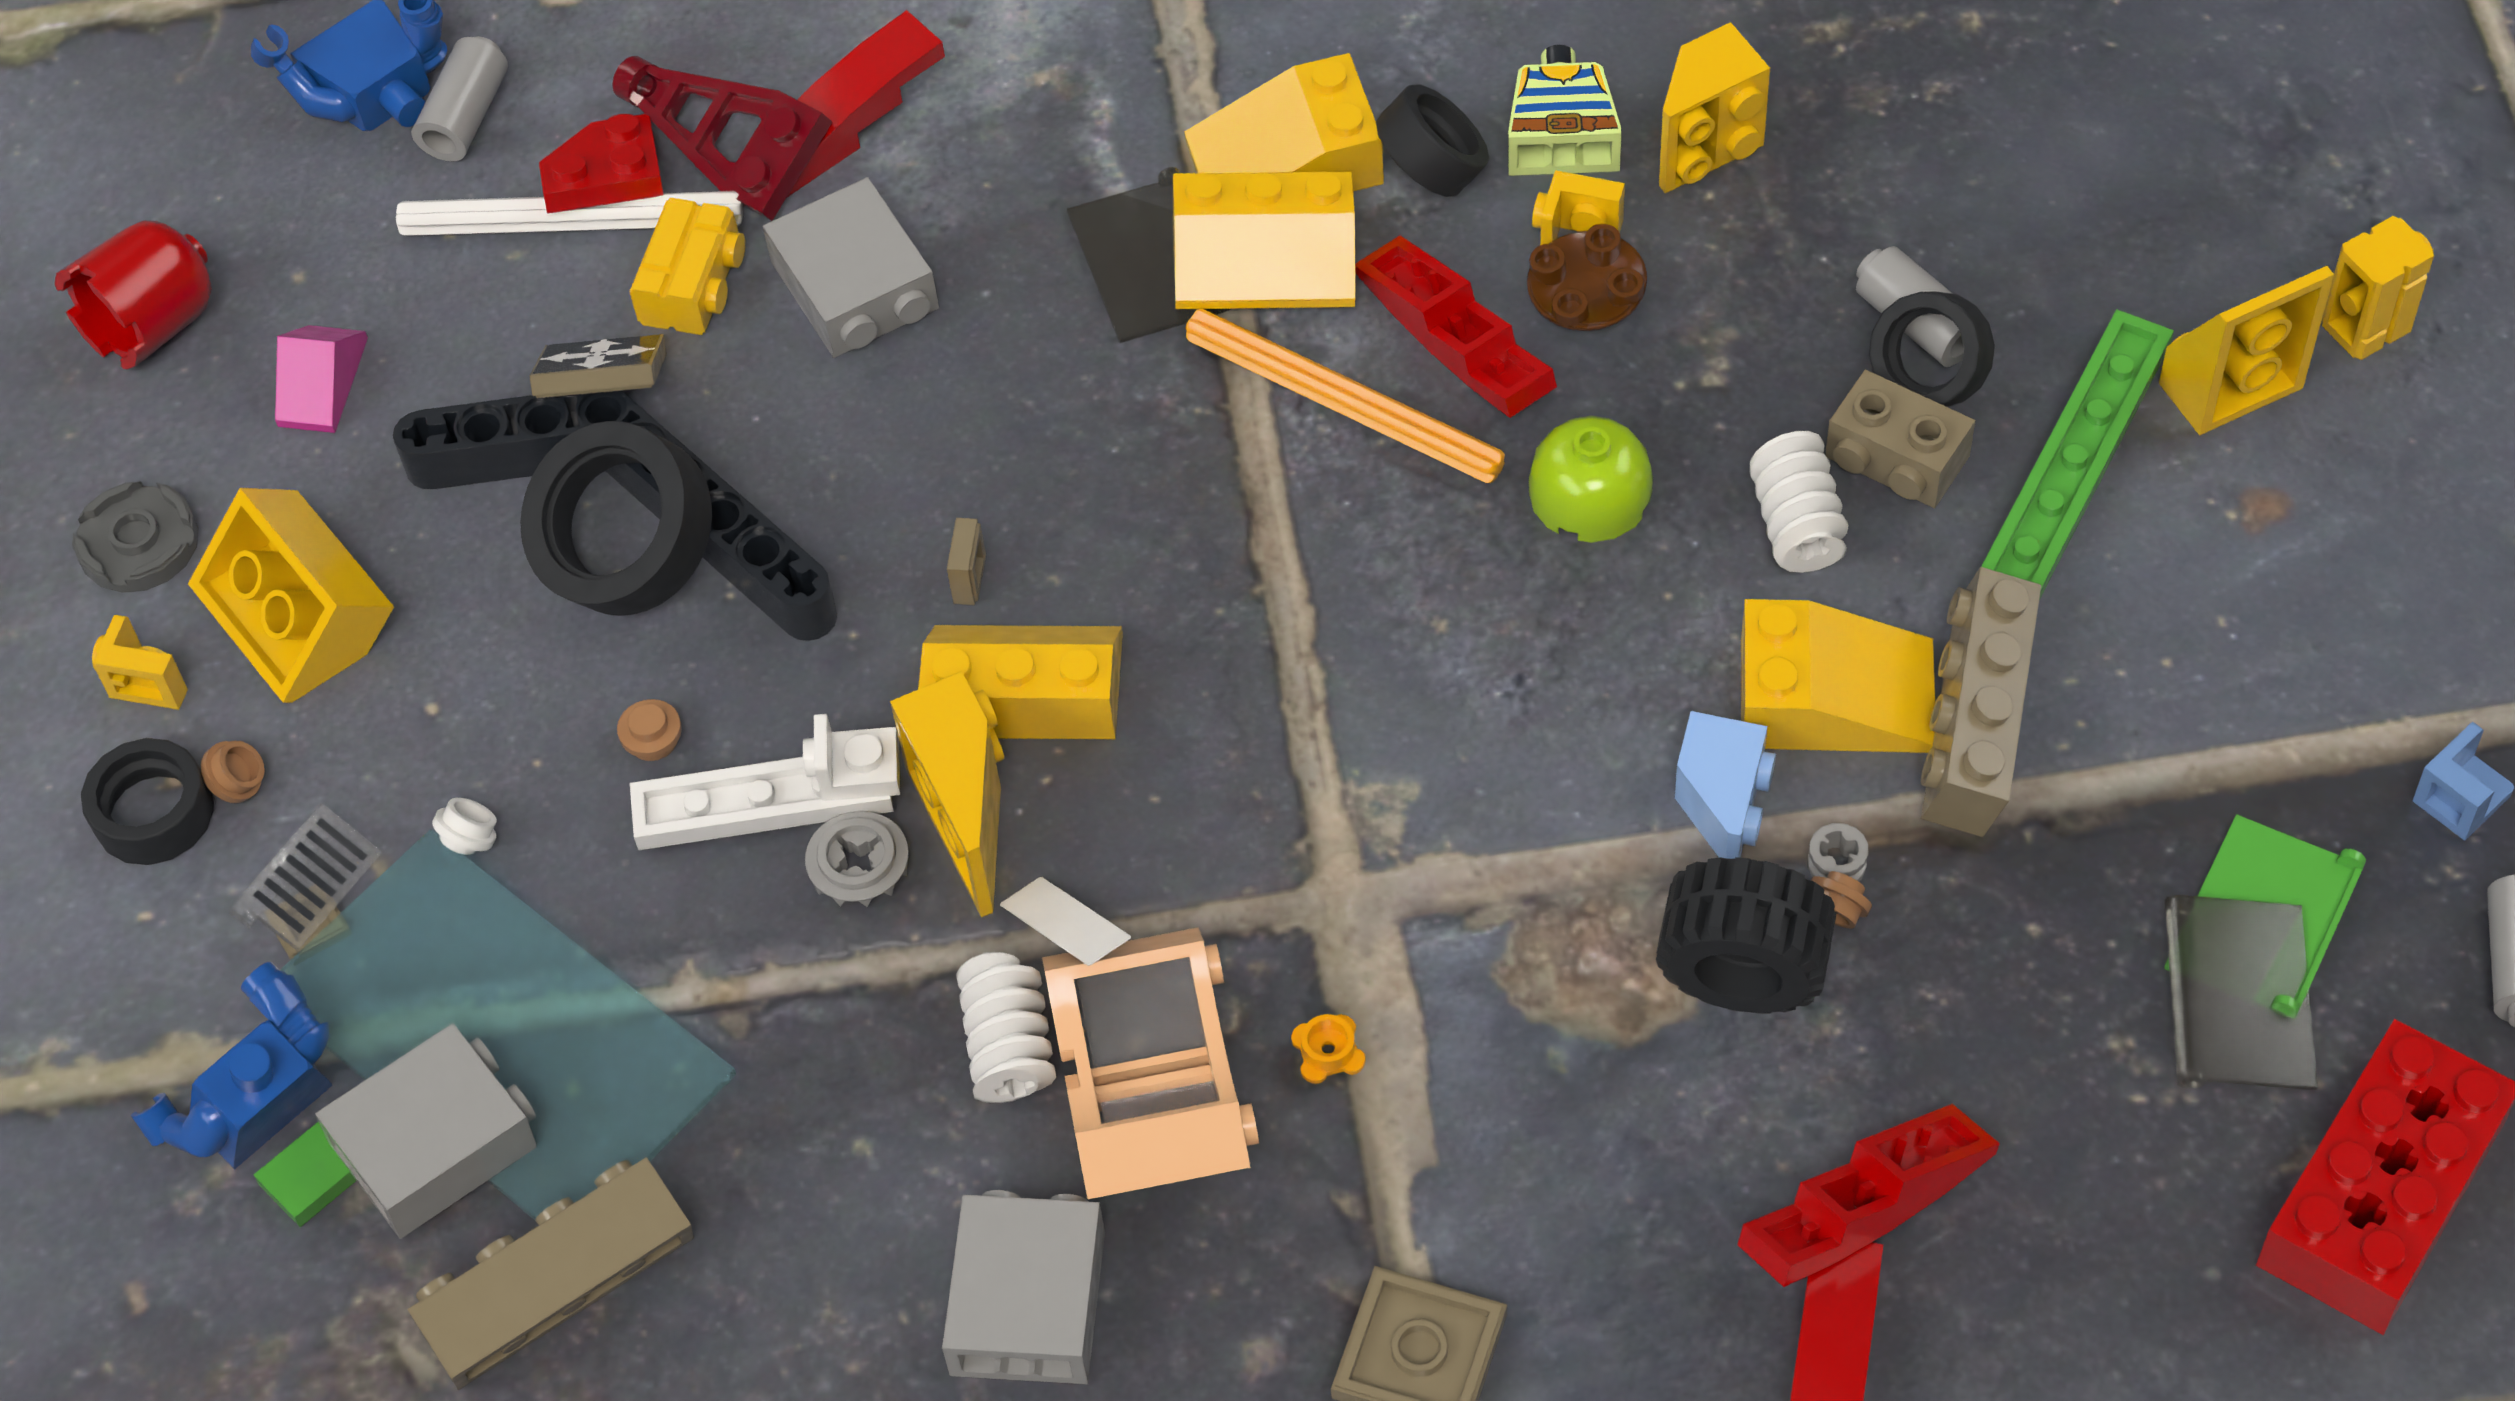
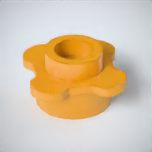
(1322, 1031)

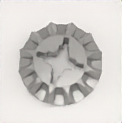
(861, 834)

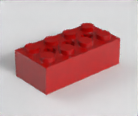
(2387, 1176)

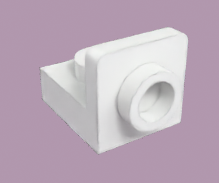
(852, 761)

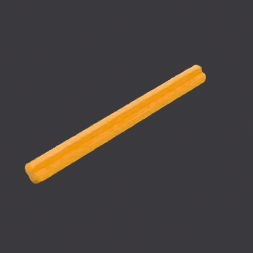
(1345, 396)

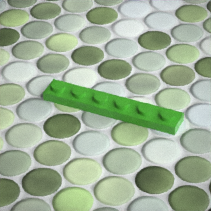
(2079, 449)

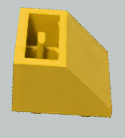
(1712, 107)

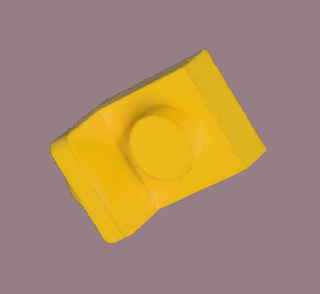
(1577, 204)
(135, 670)

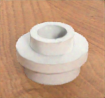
(465, 826)

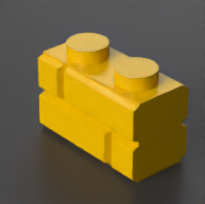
(687, 266)
(2377, 287)

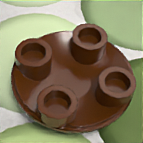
(1586, 279)

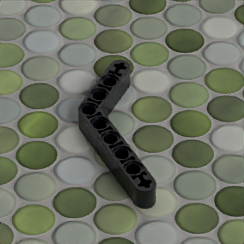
(514, 435)

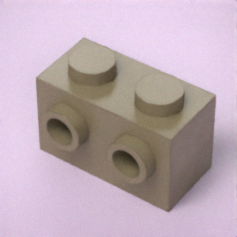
(1899, 439)

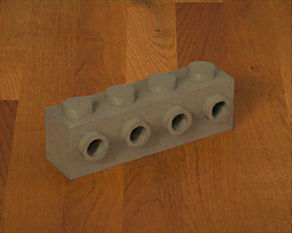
(1980, 701)
(551, 1271)

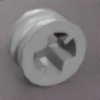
(1851, 845)

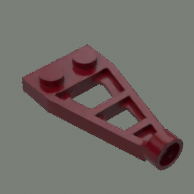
(772, 156)

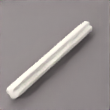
(530, 214)

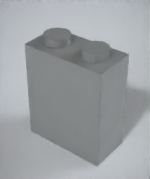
(851, 267)
(429, 1128)
(1024, 1288)

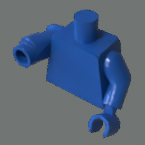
(363, 64)
(253, 1085)

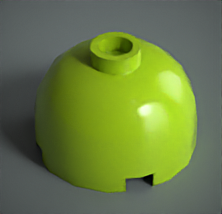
(1590, 479)

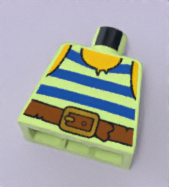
(1563, 118)

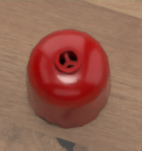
(137, 290)

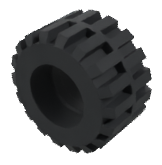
(1746, 935)

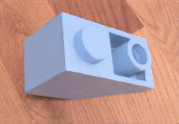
(1719, 777)

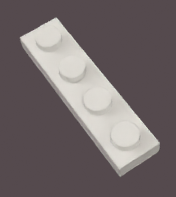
(734, 803)

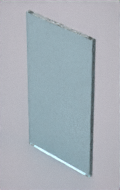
(584, 1047)

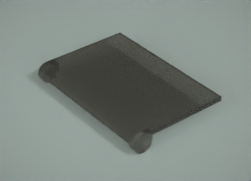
(1132, 257)
(2223, 977)

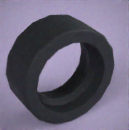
(1432, 140)
(1975, 334)
(126, 767)

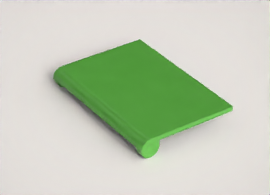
(2281, 869)

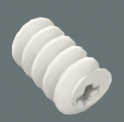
(1799, 502)
(1004, 1027)

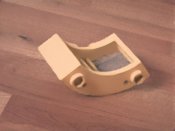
(1155, 1064)

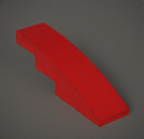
(866, 87)
(1453, 327)
(1880, 1188)
(1838, 1329)

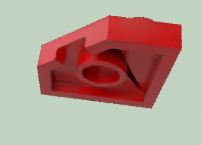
(602, 165)

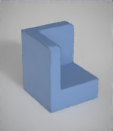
(2460, 786)

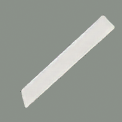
(1065, 921)

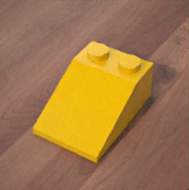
(1296, 122)
(2247, 353)
(1834, 679)
(953, 765)

